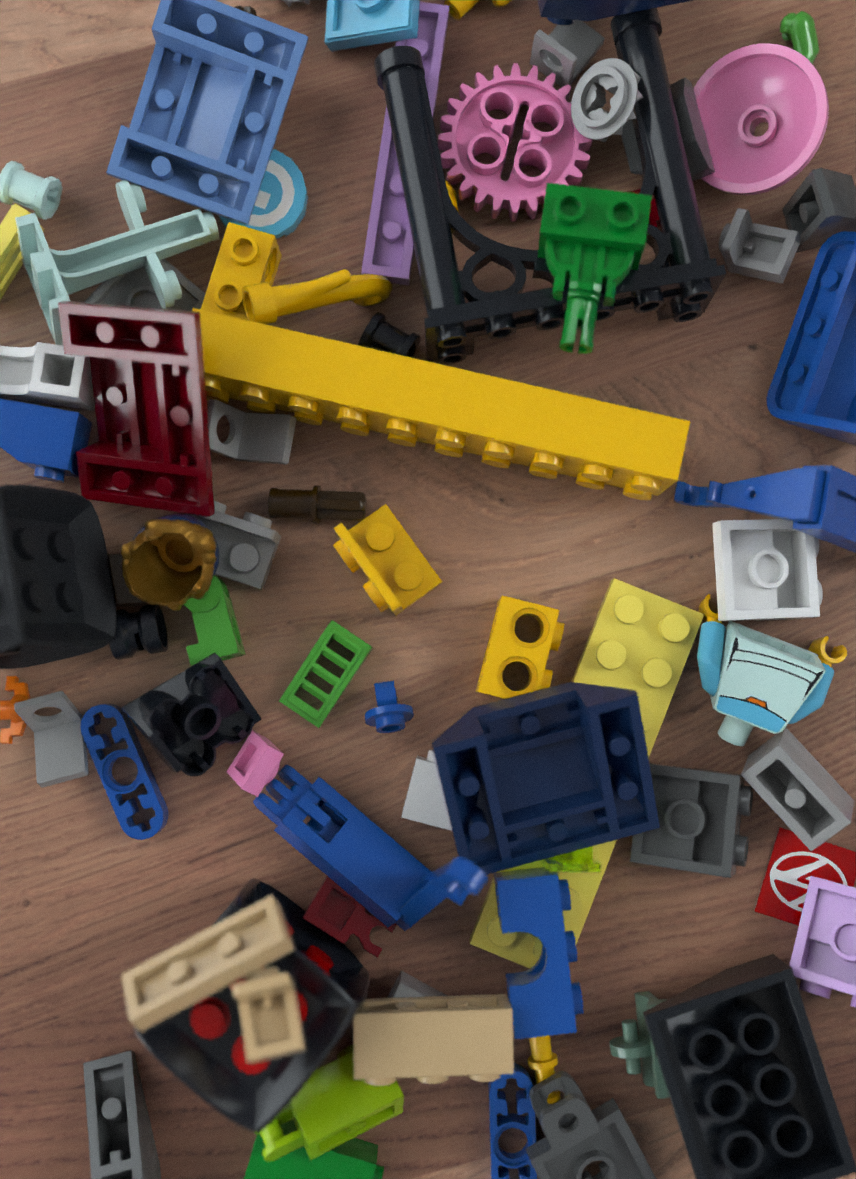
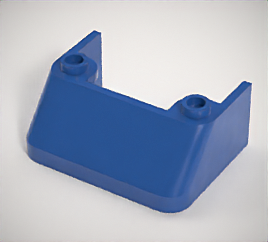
(818, 363)

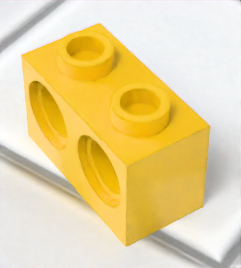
(242, 260)
(506, 647)

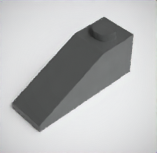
(118, 1120)

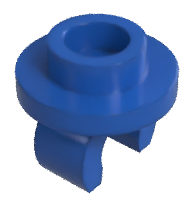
(388, 714)

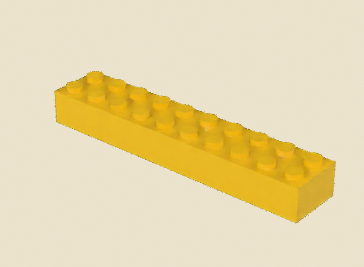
(441, 407)

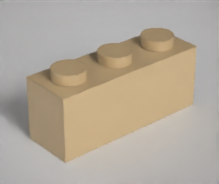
(433, 1038)

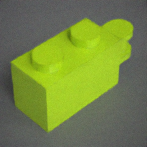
(331, 1110)

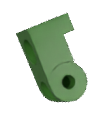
(214, 625)

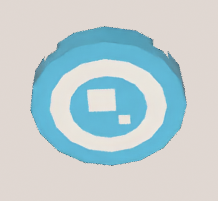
(280, 199)

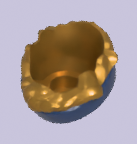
(170, 561)

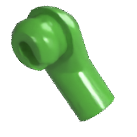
(802, 32)

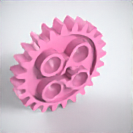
(472, 131)

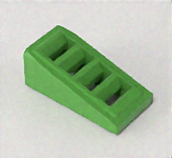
(347, 639)

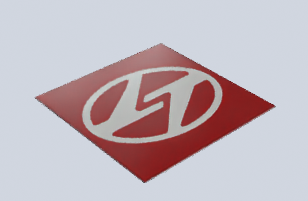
(790, 872)

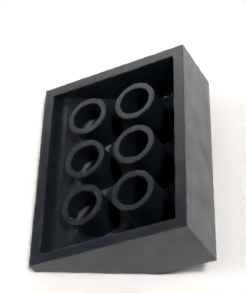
(749, 1078)

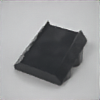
(194, 716)

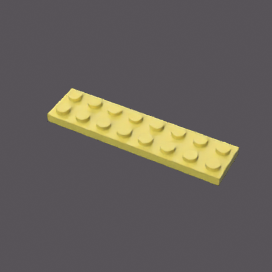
(636, 646)

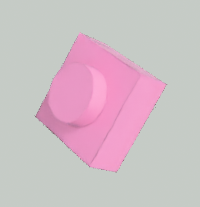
(255, 764)

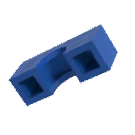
(542, 996)

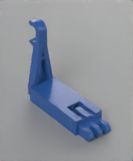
(813, 497)
(361, 854)

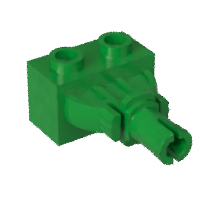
(591, 242)

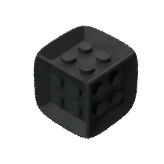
(52, 577)

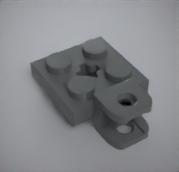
(582, 1136)

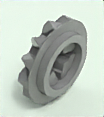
(590, 94)

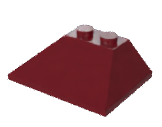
(146, 406)

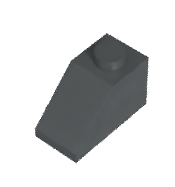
(821, 207)

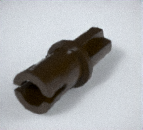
(317, 504)

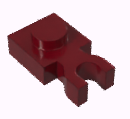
(342, 915)

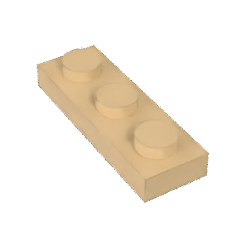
(206, 963)

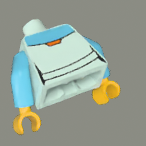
(760, 677)

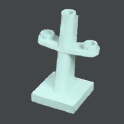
(61, 273)

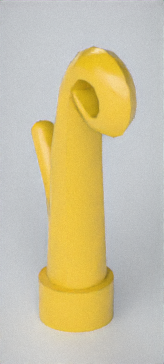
(267, 303)

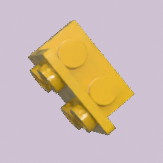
(388, 558)

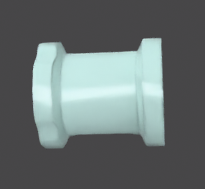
(29, 190)

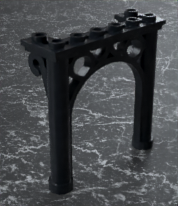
(675, 283)

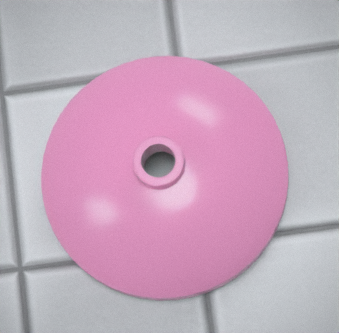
(753, 88)

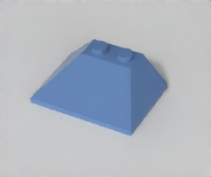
(209, 106)

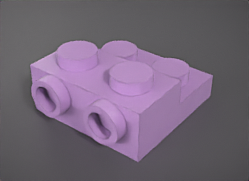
(827, 940)

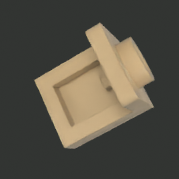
(269, 1015)

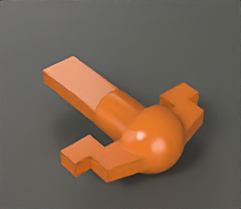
(7, 709)

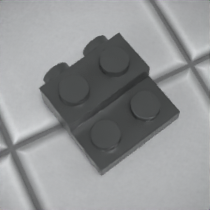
(697, 821)

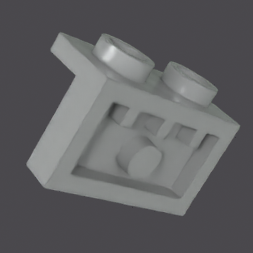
(244, 545)

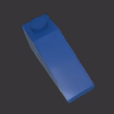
(43, 438)

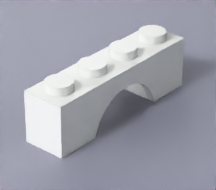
(46, 376)

